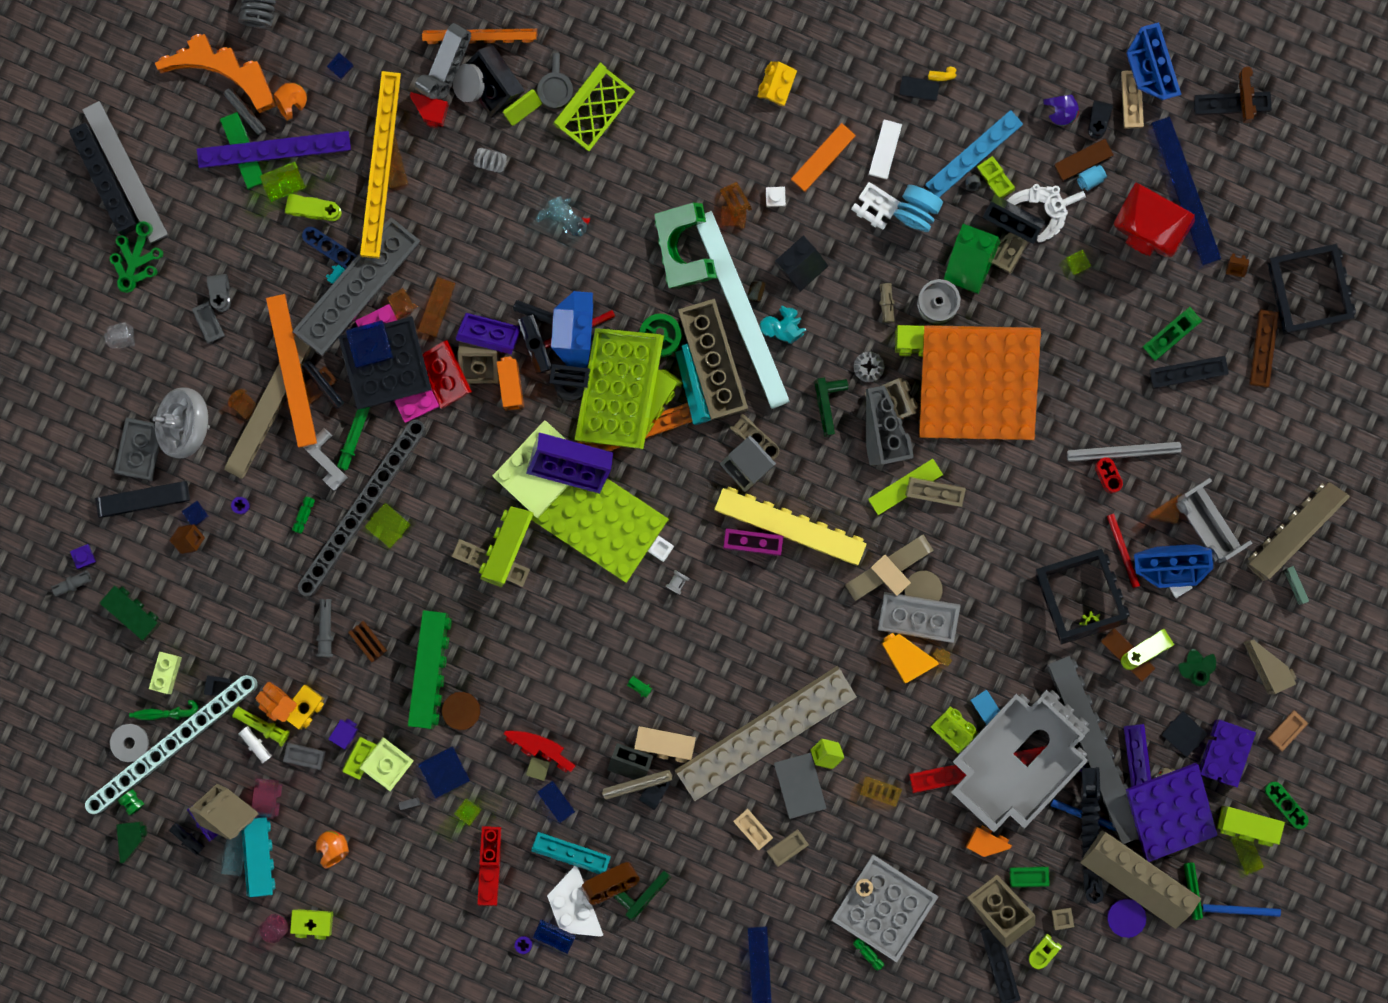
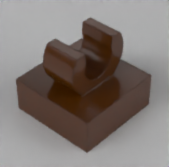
(1237, 266)

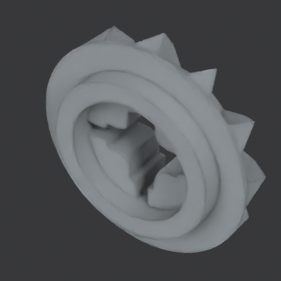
(862, 372)

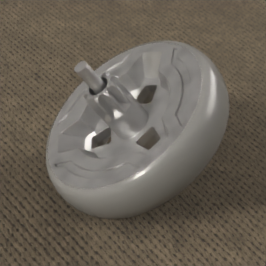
(172, 421)

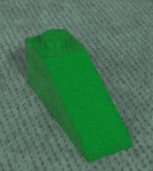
(1172, 333)

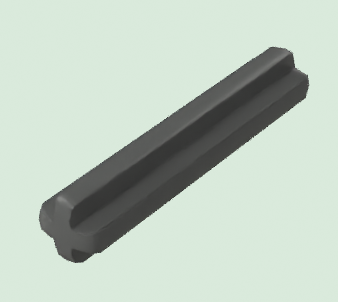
(244, 111)

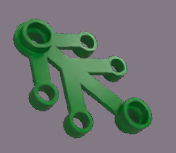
(134, 259)

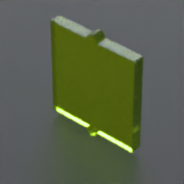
(387, 525)

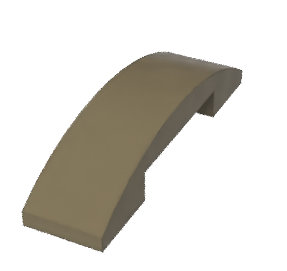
(476, 556)

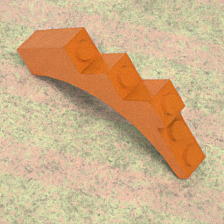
(224, 62)

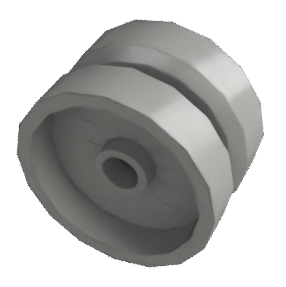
(934, 312)

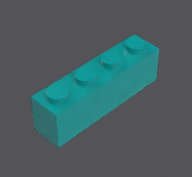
(257, 858)

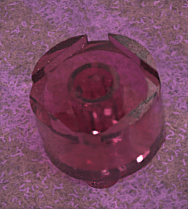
(265, 797)

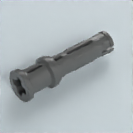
(324, 638)

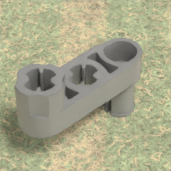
(335, 476)

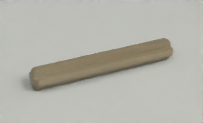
(637, 784)

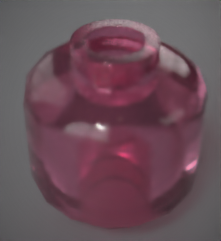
(273, 928)

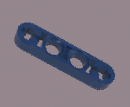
(335, 250)

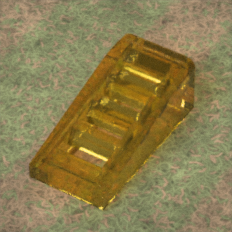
(865, 786)

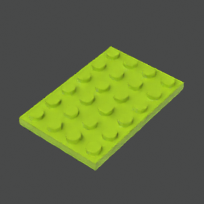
(619, 388)
(605, 526)

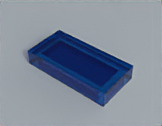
(556, 801)
(554, 936)

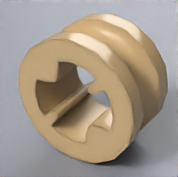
(870, 887)

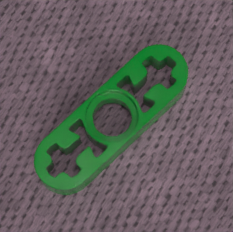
(1291, 819)

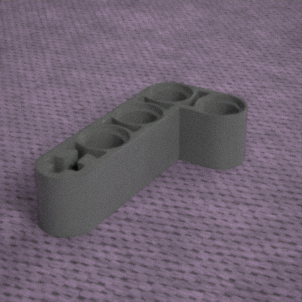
(446, 64)

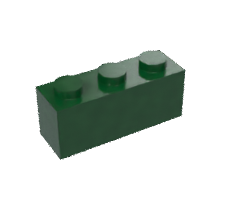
(130, 612)

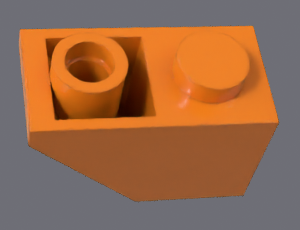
(986, 844)

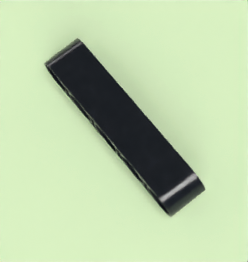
(142, 499)

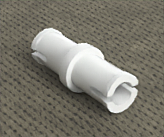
(255, 744)

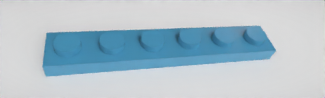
(974, 154)

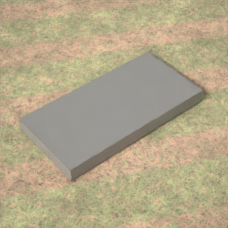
(919, 617)

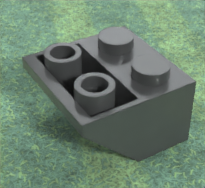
(747, 463)

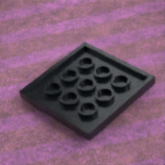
(391, 378)

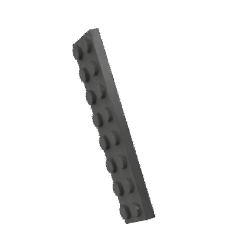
(355, 289)

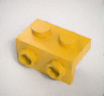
(777, 83)

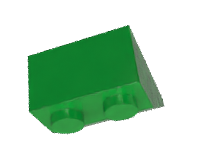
(971, 258)

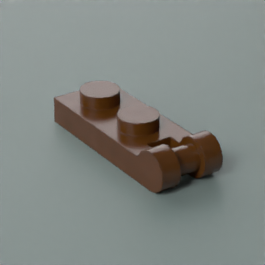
(1246, 95)

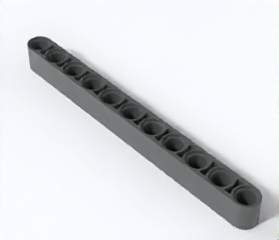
(353, 513)

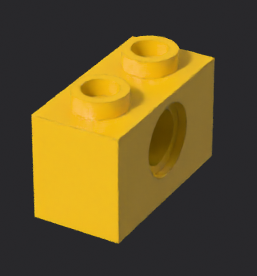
(315, 704)

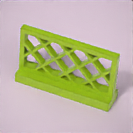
(578, 101)

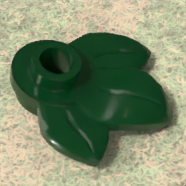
(1198, 664)

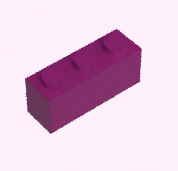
(753, 542)

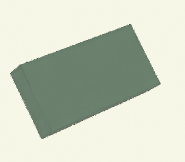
(1296, 585)

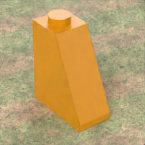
(907, 657)

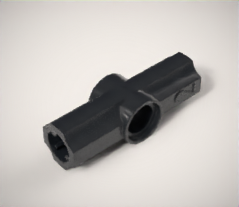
(531, 332)

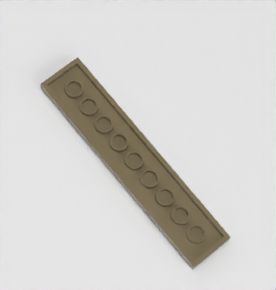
(766, 733)

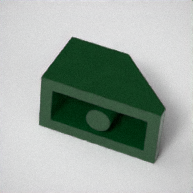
(130, 839)

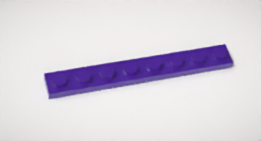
(273, 149)

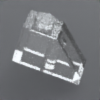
(119, 336)

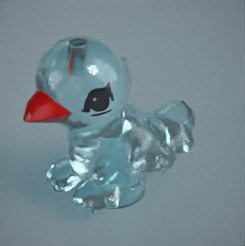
(562, 212)

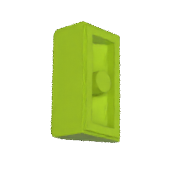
(522, 107)

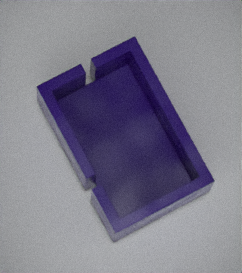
(1227, 754)

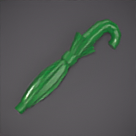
(153, 714)

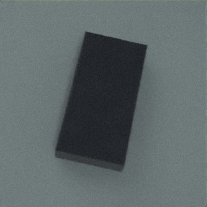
(919, 88)

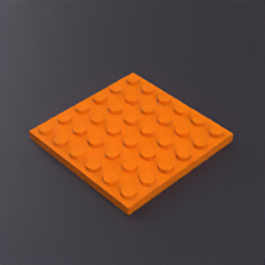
(979, 382)

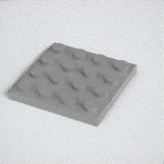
(890, 913)

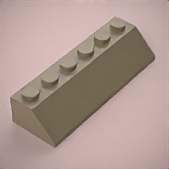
(713, 359)
(1297, 530)
(1140, 880)

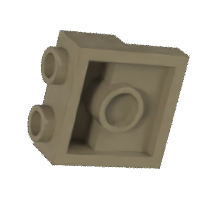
(903, 403)

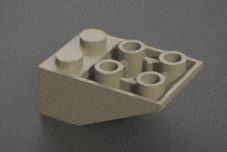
(222, 812)

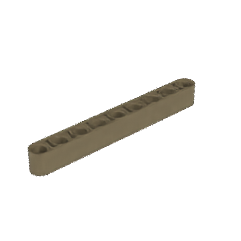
(262, 419)

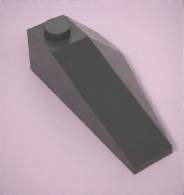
(884, 433)

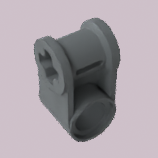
(219, 289)

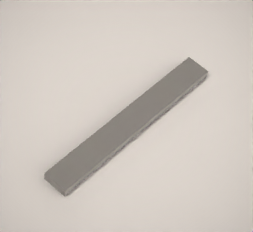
(124, 170)

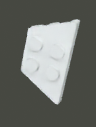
(572, 907)

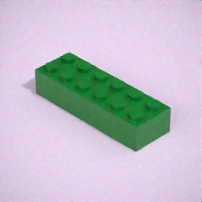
(429, 669)

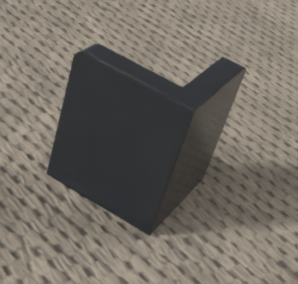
(216, 685)

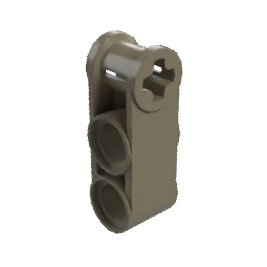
(750, 429)

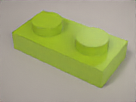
(357, 756)

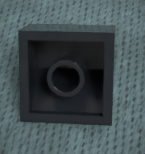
(801, 263)

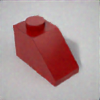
(431, 110)

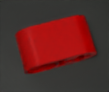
(1101, 473)

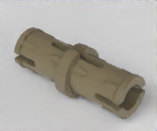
(887, 303)

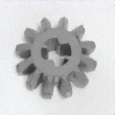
(490, 160)

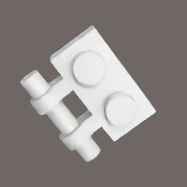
(878, 200)

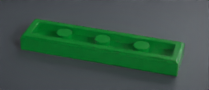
(236, 135)

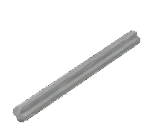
(1124, 451)

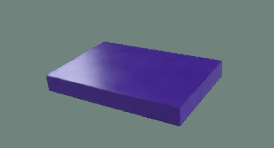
(488, 333)

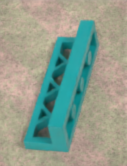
(692, 386)

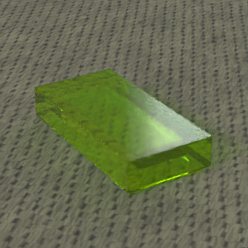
(1247, 855)

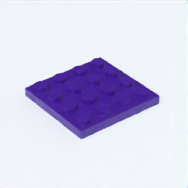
(1171, 812)

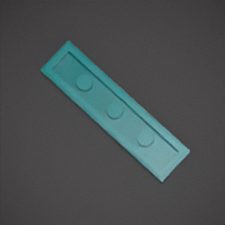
(570, 853)

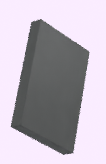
(137, 450)
(800, 785)

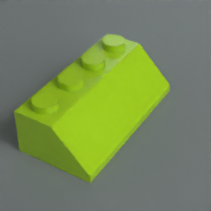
(506, 545)

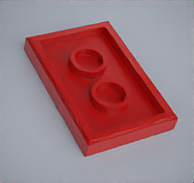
(445, 375)

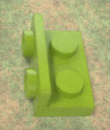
(954, 729)

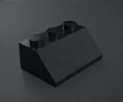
(499, 82)

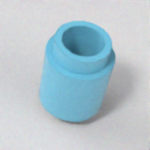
(1091, 177)

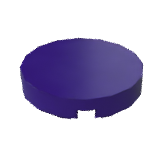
(1126, 918)

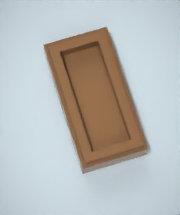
(1287, 730)

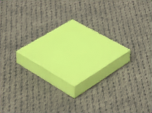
(386, 764)

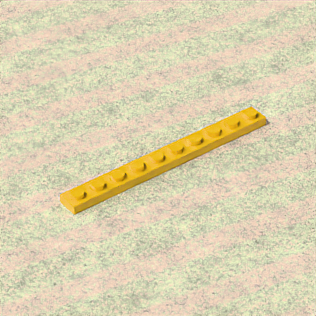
(380, 165)

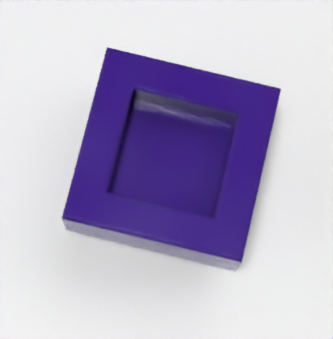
(83, 556)

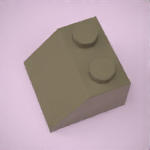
(478, 363)

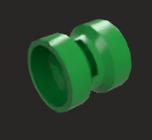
(131, 802)

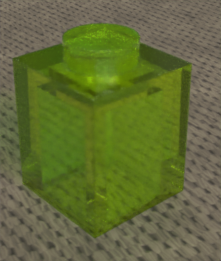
(468, 811)

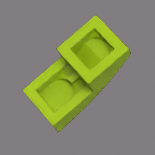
(995, 177)

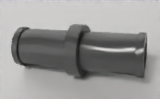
(71, 583)

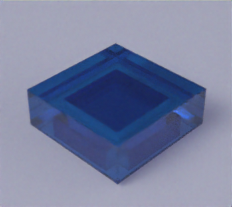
(340, 66)
(195, 513)

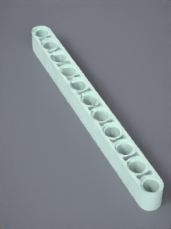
(742, 312)
(162, 748)

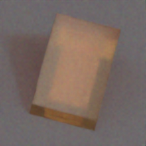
(1167, 512)

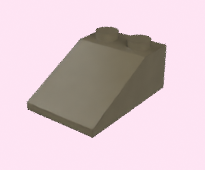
(1272, 671)
(1002, 911)

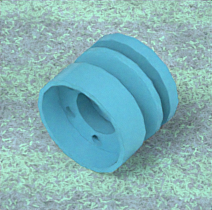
(919, 205)

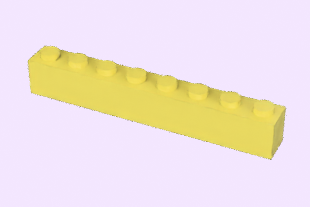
(790, 527)

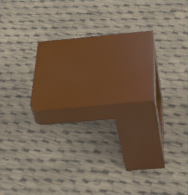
(187, 538)

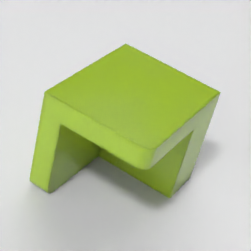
(827, 753)

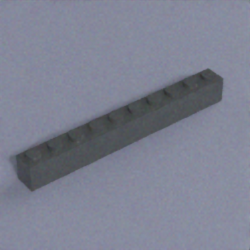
(1111, 788)

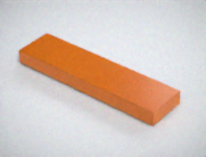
(823, 157)

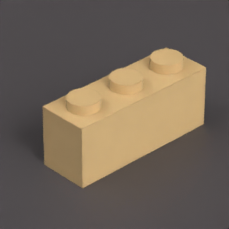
(665, 744)

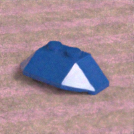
(1152, 63)
(573, 329)
(1174, 565)

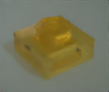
(942, 656)

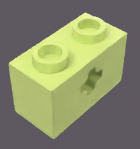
(165, 673)

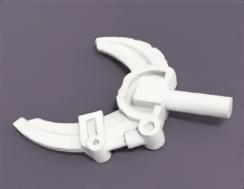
(1053, 206)

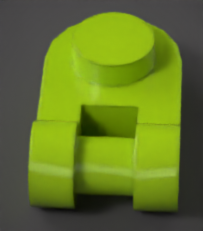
(1039, 958)

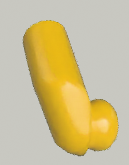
(942, 76)

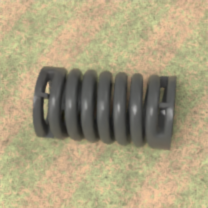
(260, 12)

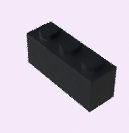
(1013, 219)

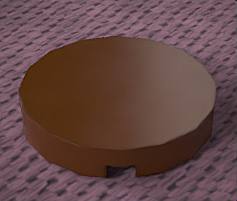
(461, 710)

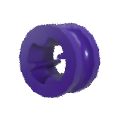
(244, 501)
(519, 949)

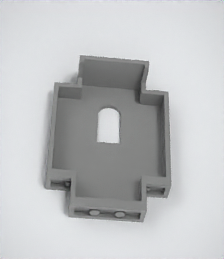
(999, 782)

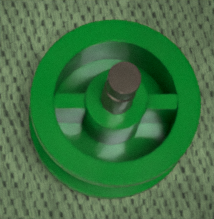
(666, 326)

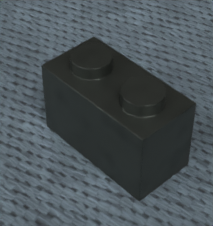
(629, 762)

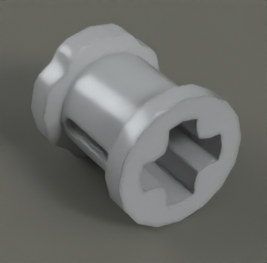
(677, 582)

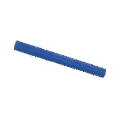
(1077, 812)
(1241, 910)

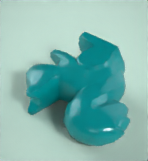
(785, 329)

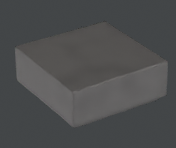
(409, 803)

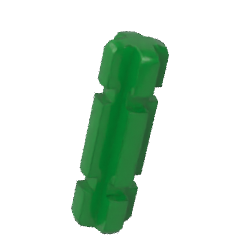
(303, 514)
(867, 952)

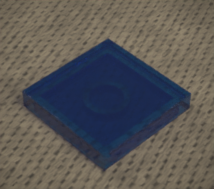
(369, 344)
(444, 772)

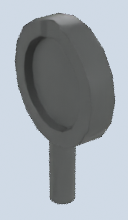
(555, 88)

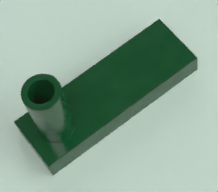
(822, 389)
(635, 908)

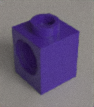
(344, 733)

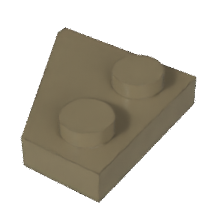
(1009, 252)

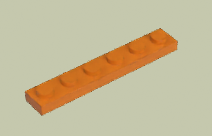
(487, 35)

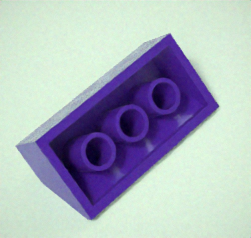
(570, 463)

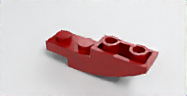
(533, 743)
(489, 866)

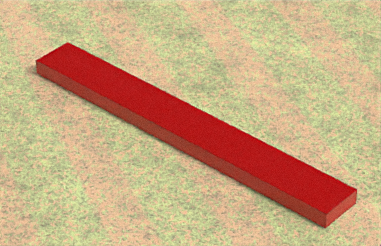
(953, 774)

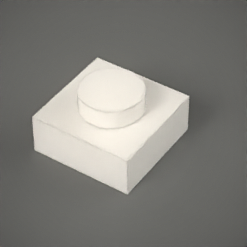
(775, 197)

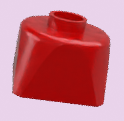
(1153, 222)

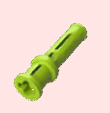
(269, 730)

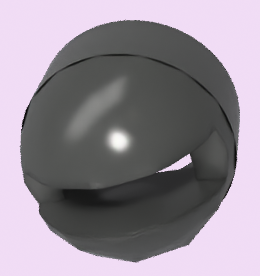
(976, 183)

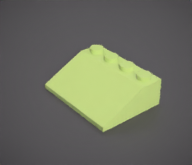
(529, 490)

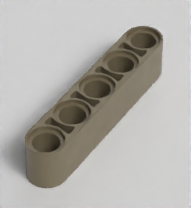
(902, 559)

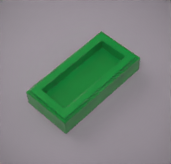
(1029, 876)

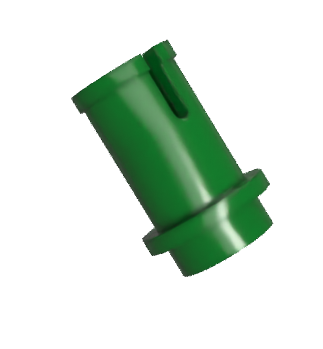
(639, 687)

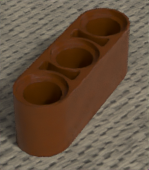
(610, 883)

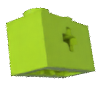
(322, 919)

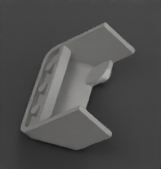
(1209, 523)

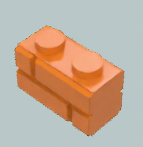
(275, 702)

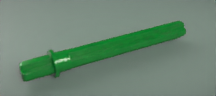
(352, 439)

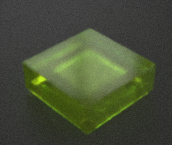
(1077, 262)

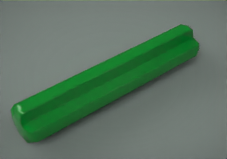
(1192, 885)

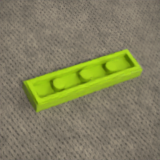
(896, 492)

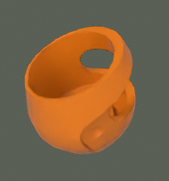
(287, 95)
(333, 847)

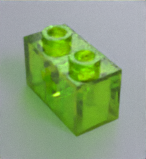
(282, 181)

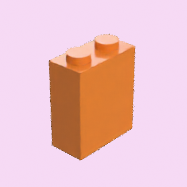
(510, 384)

